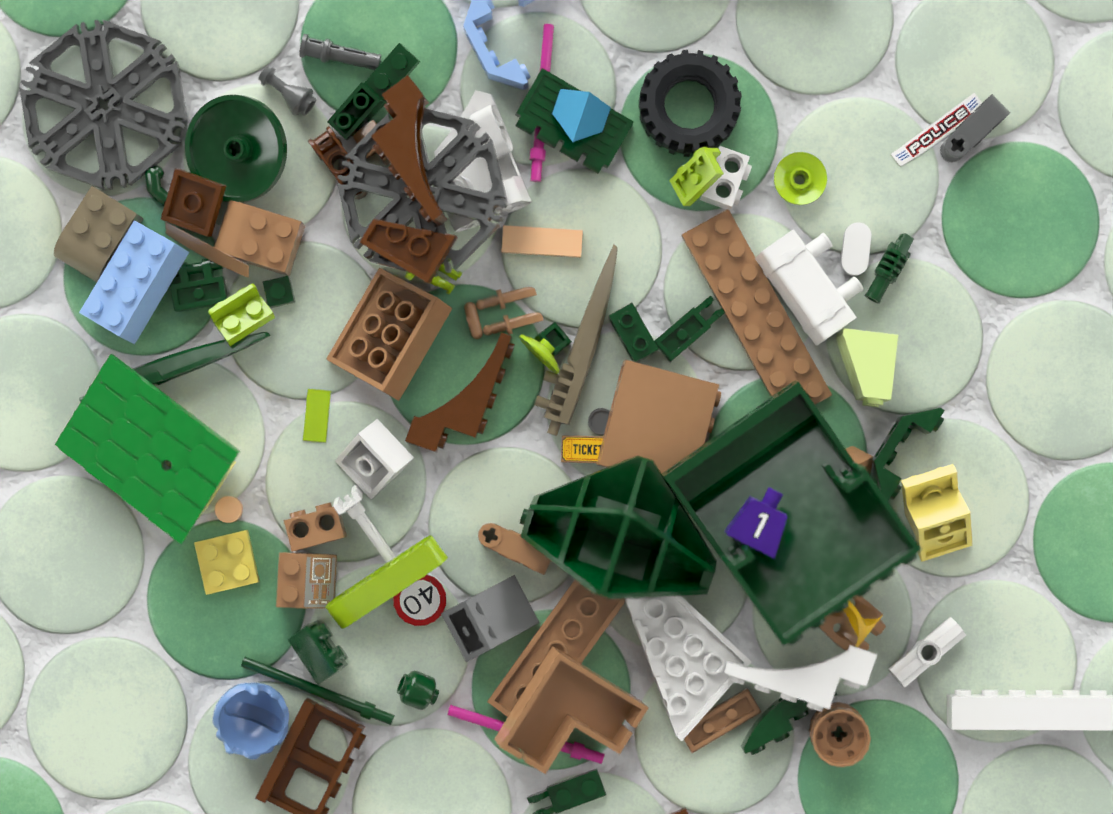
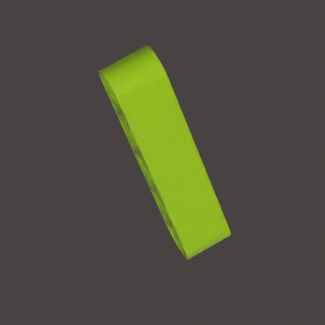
(386, 582)

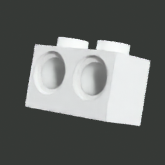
(729, 180)

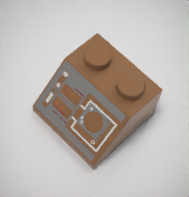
(306, 580)

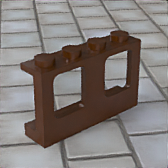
(298, 754)

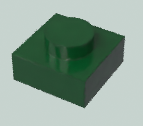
(278, 291)

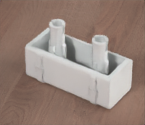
(806, 287)

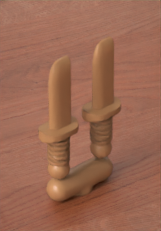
(501, 299)

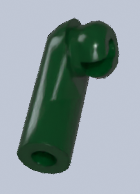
(153, 183)

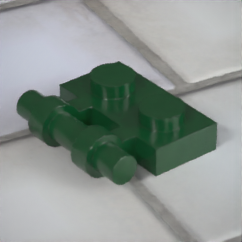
(198, 293)

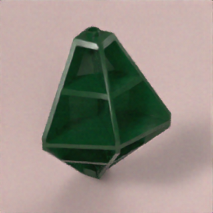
(621, 534)

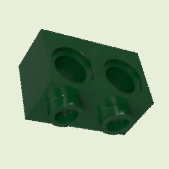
(633, 333)

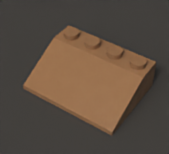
(389, 333)

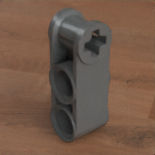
(974, 129)

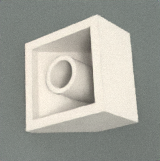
(374, 458)

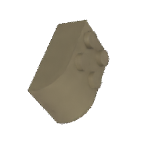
(94, 233)

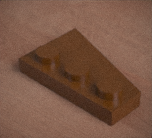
(410, 248)

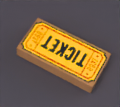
(580, 449)

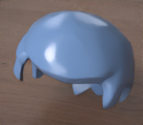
(251, 719)

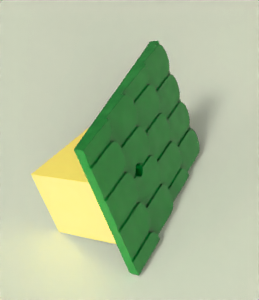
(147, 449)

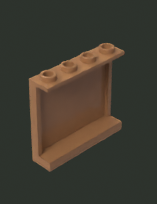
(657, 416)

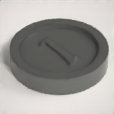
(598, 420)

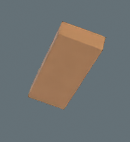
(722, 719)

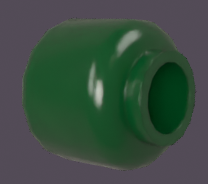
(417, 690)

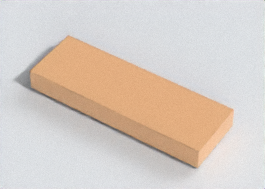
(542, 241)

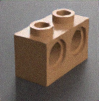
(316, 533)

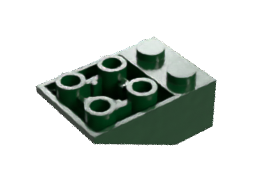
(318, 651)

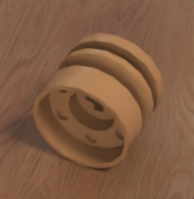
(851, 744)

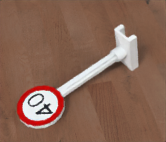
(419, 602)

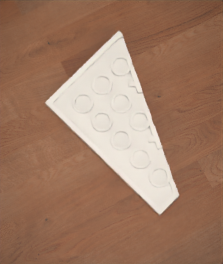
(684, 657)

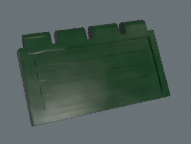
(537, 113)

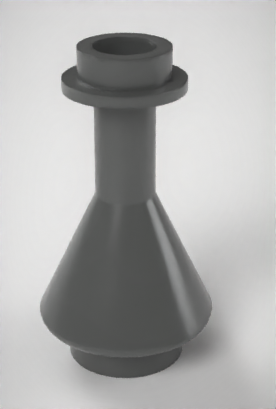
(298, 98)

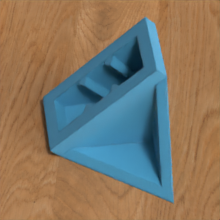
(580, 113)

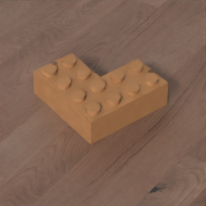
(565, 698)

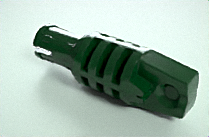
(889, 267)

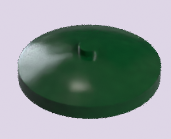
(237, 145)

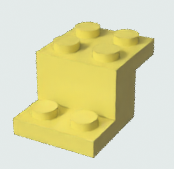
(937, 512)

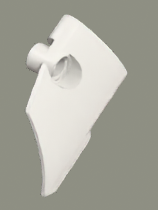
(476, 176)

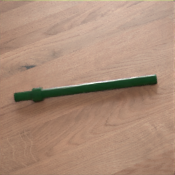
(366, 710)

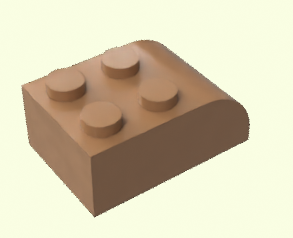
(260, 237)

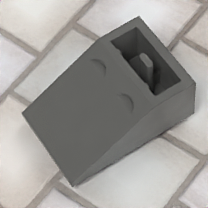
(490, 618)

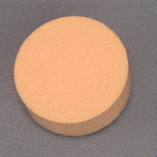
(228, 509)

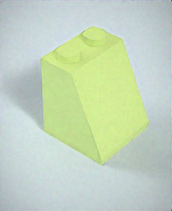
(869, 364)

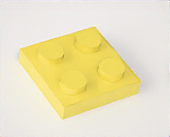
(226, 562)

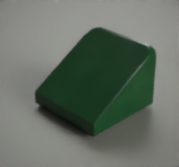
(555, 337)

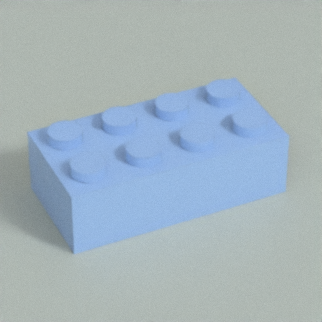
(134, 282)

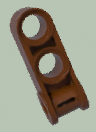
(329, 150)

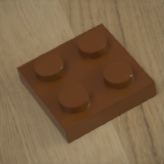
(193, 202)

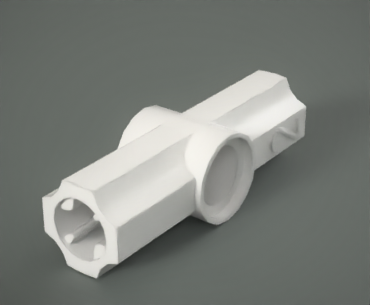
(940, 640)

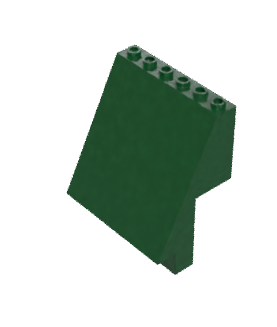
(837, 524)

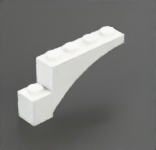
(812, 682)

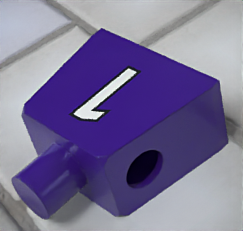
(759, 523)

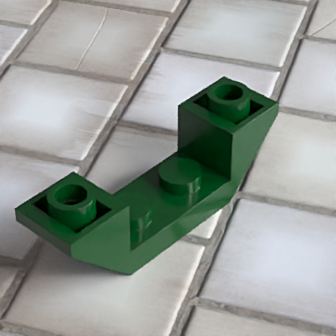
(923, 421)

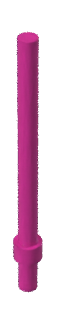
(538, 153)
(576, 750)

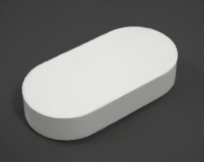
(855, 249)

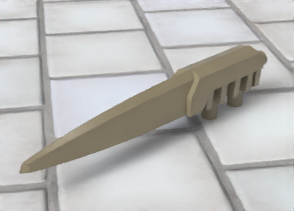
(573, 375)

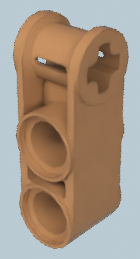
(514, 548)

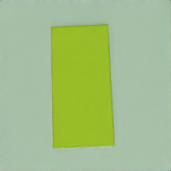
(316, 415)

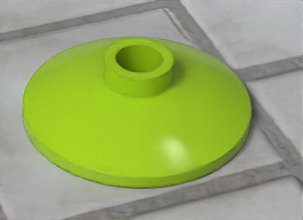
(802, 165)
(542, 351)

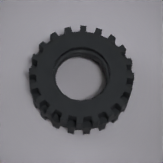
(698, 69)

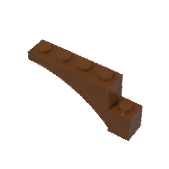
(402, 145)
(467, 409)

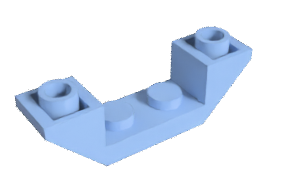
(509, 73)

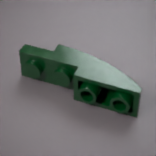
(367, 97)
(774, 724)

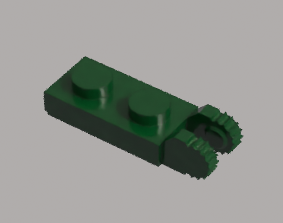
(686, 330)
(570, 792)

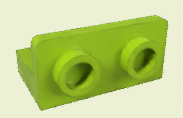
(697, 175)
(240, 314)

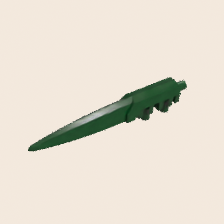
(192, 359)

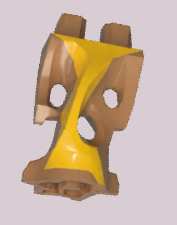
(855, 624)

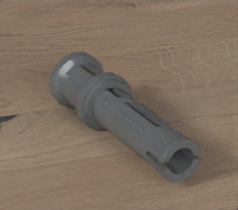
(328, 51)

